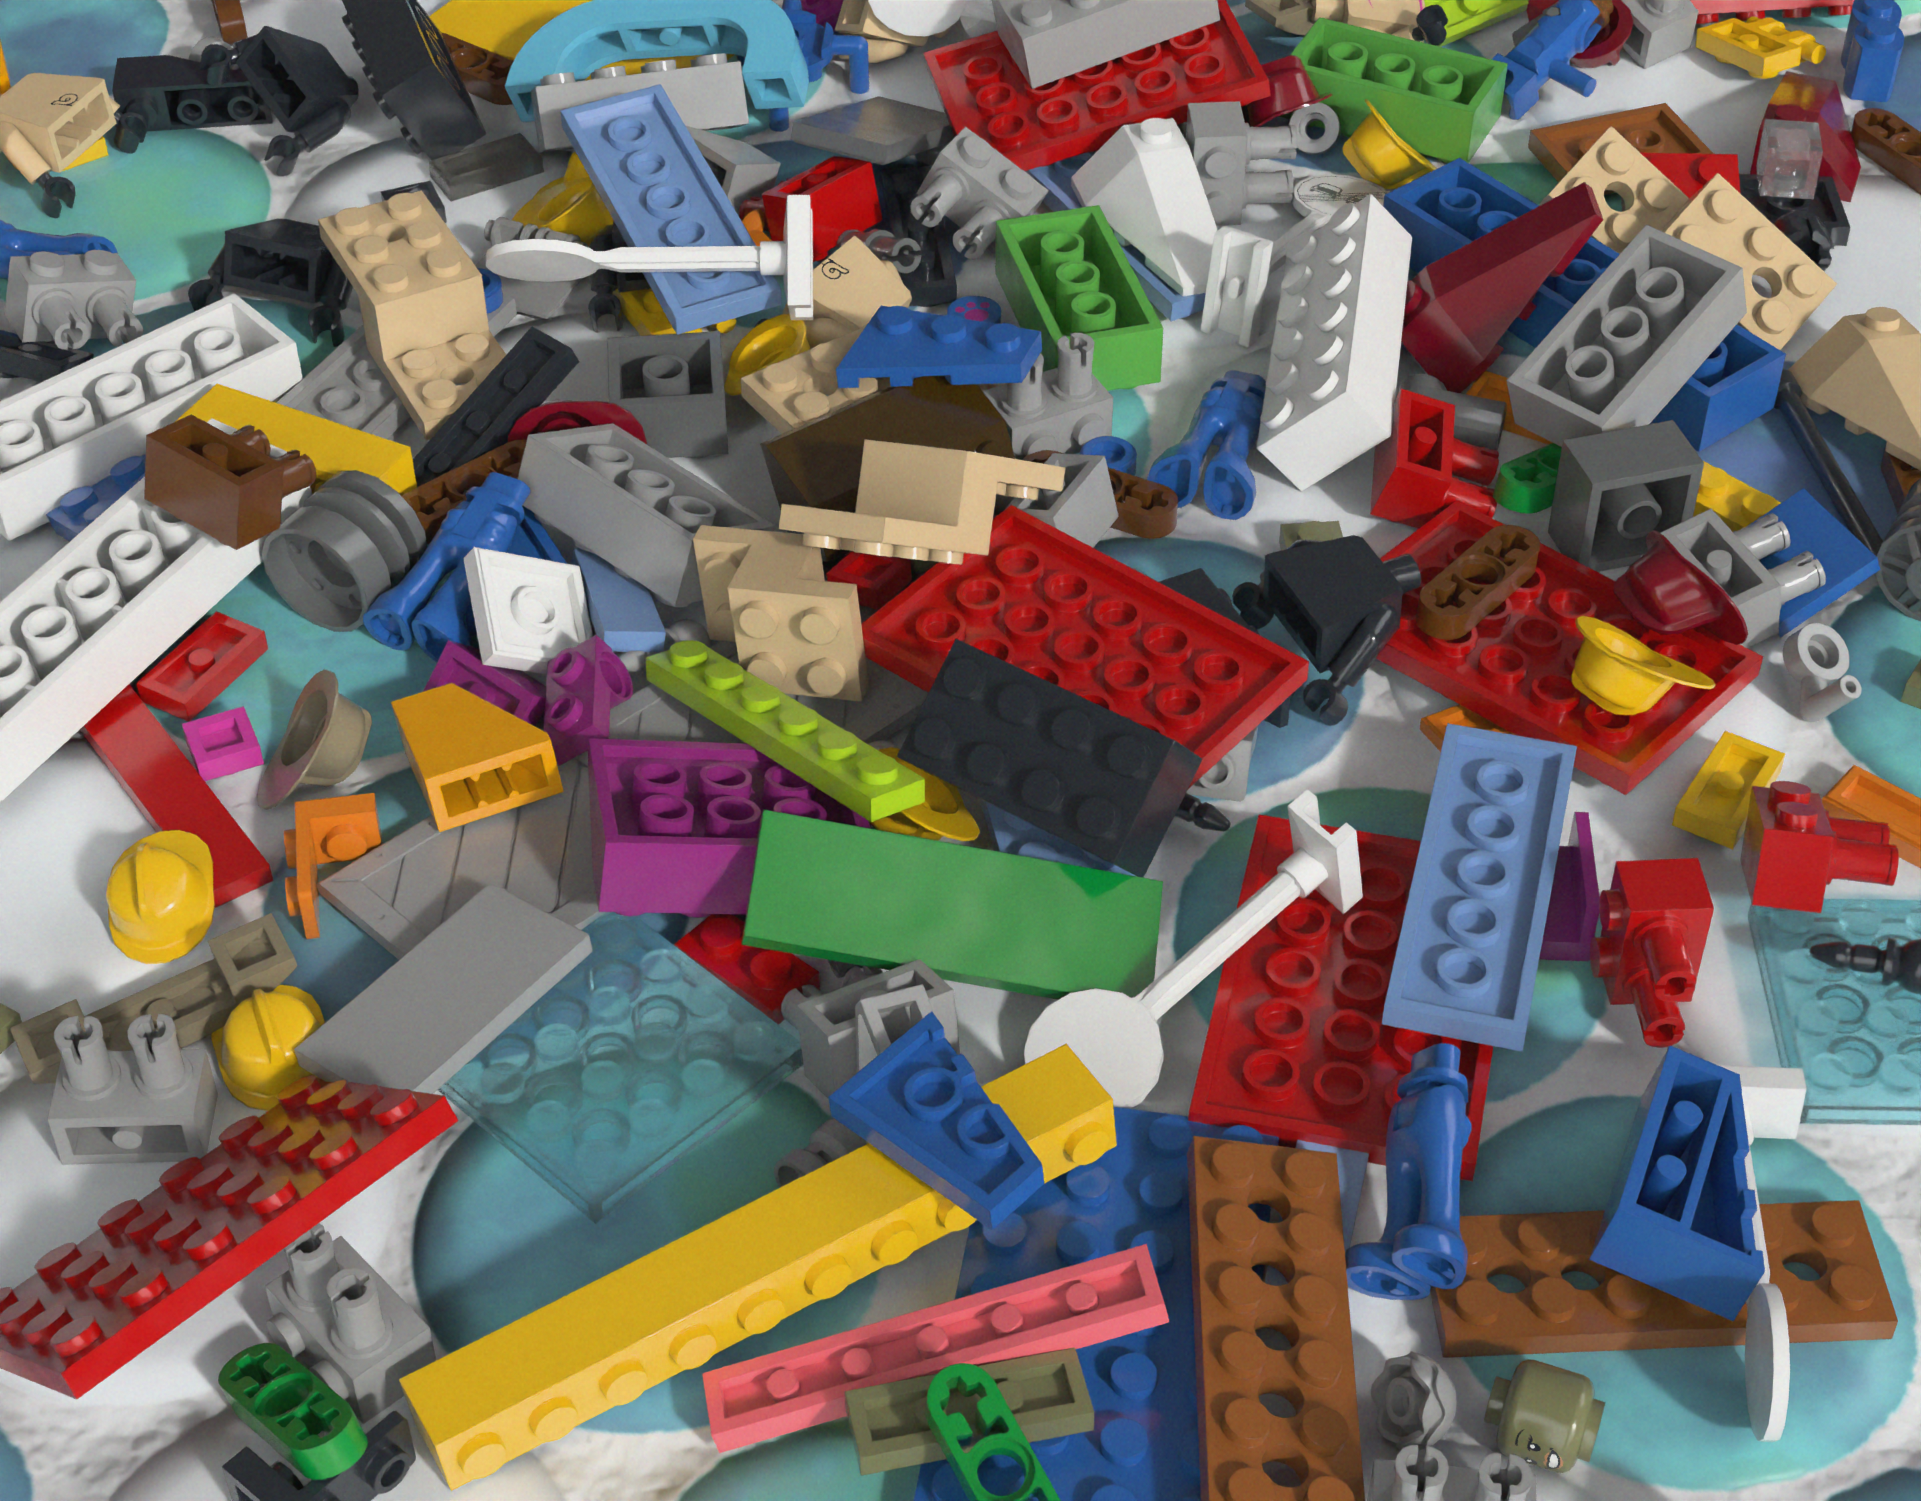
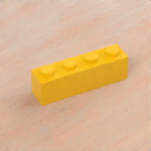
(327, 443)

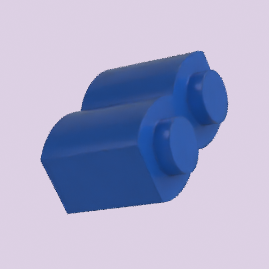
(1872, 50)

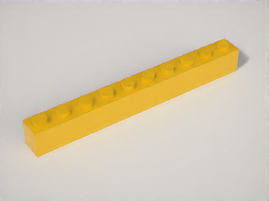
(723, 1283)

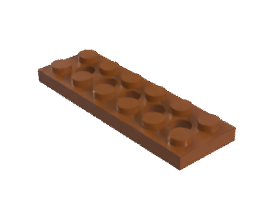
(1309, 1311)
(1626, 1314)

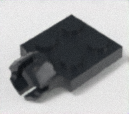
(1809, 223)

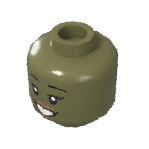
(1545, 1415)

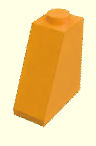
(473, 755)

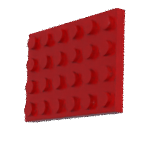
(1082, 111)
(1091, 631)
(1523, 657)
(1302, 1009)
(207, 1227)

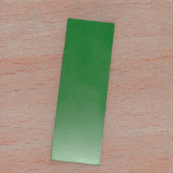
(953, 906)

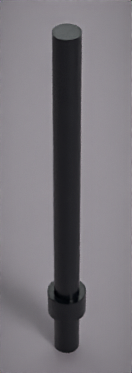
(1824, 463)

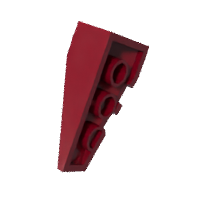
(1818, 101)
(1475, 293)

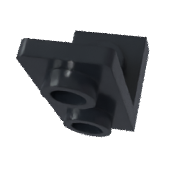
(377, 1471)

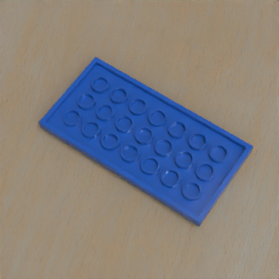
(1136, 1382)

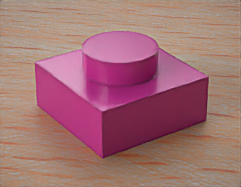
(222, 744)

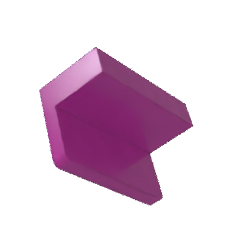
(500, 686)
(1573, 898)

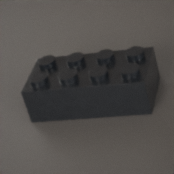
(413, 75)
(1050, 757)

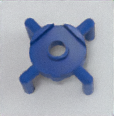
(818, 49)

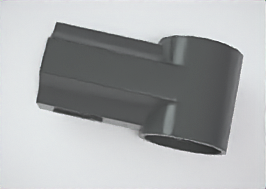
(1476, 418)

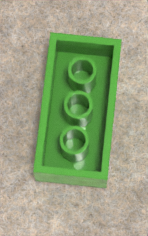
(1426, 93)
(1073, 277)

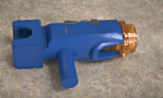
(1545, 50)

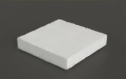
(525, 608)

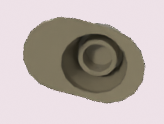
(320, 742)

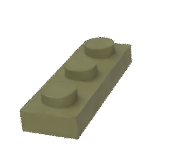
(1040, 1389)

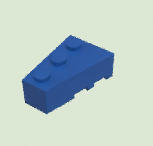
(1682, 1190)

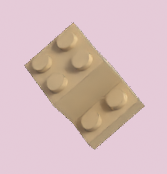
(782, 612)

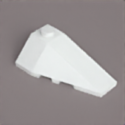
(1153, 200)

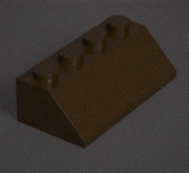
(823, 458)

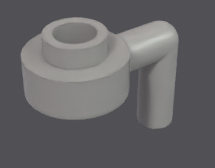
(1316, 112)
(1816, 659)

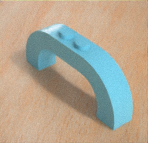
(639, 29)

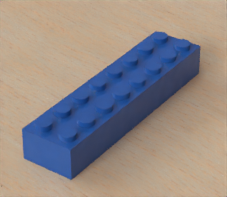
(1465, 203)

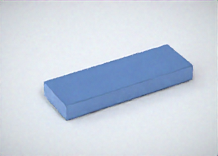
(619, 606)

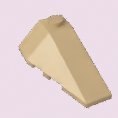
(1869, 376)

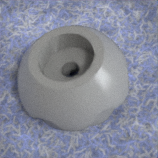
(1413, 1401)

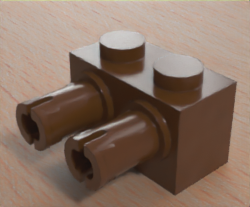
(222, 479)

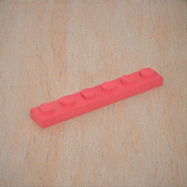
(1005, 1323)

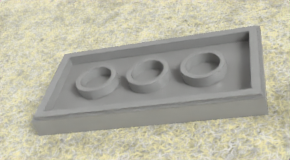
(447, 996)

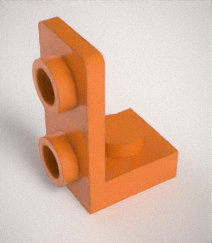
(324, 834)

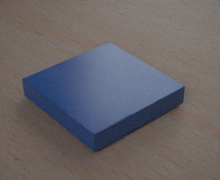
(1841, 554)

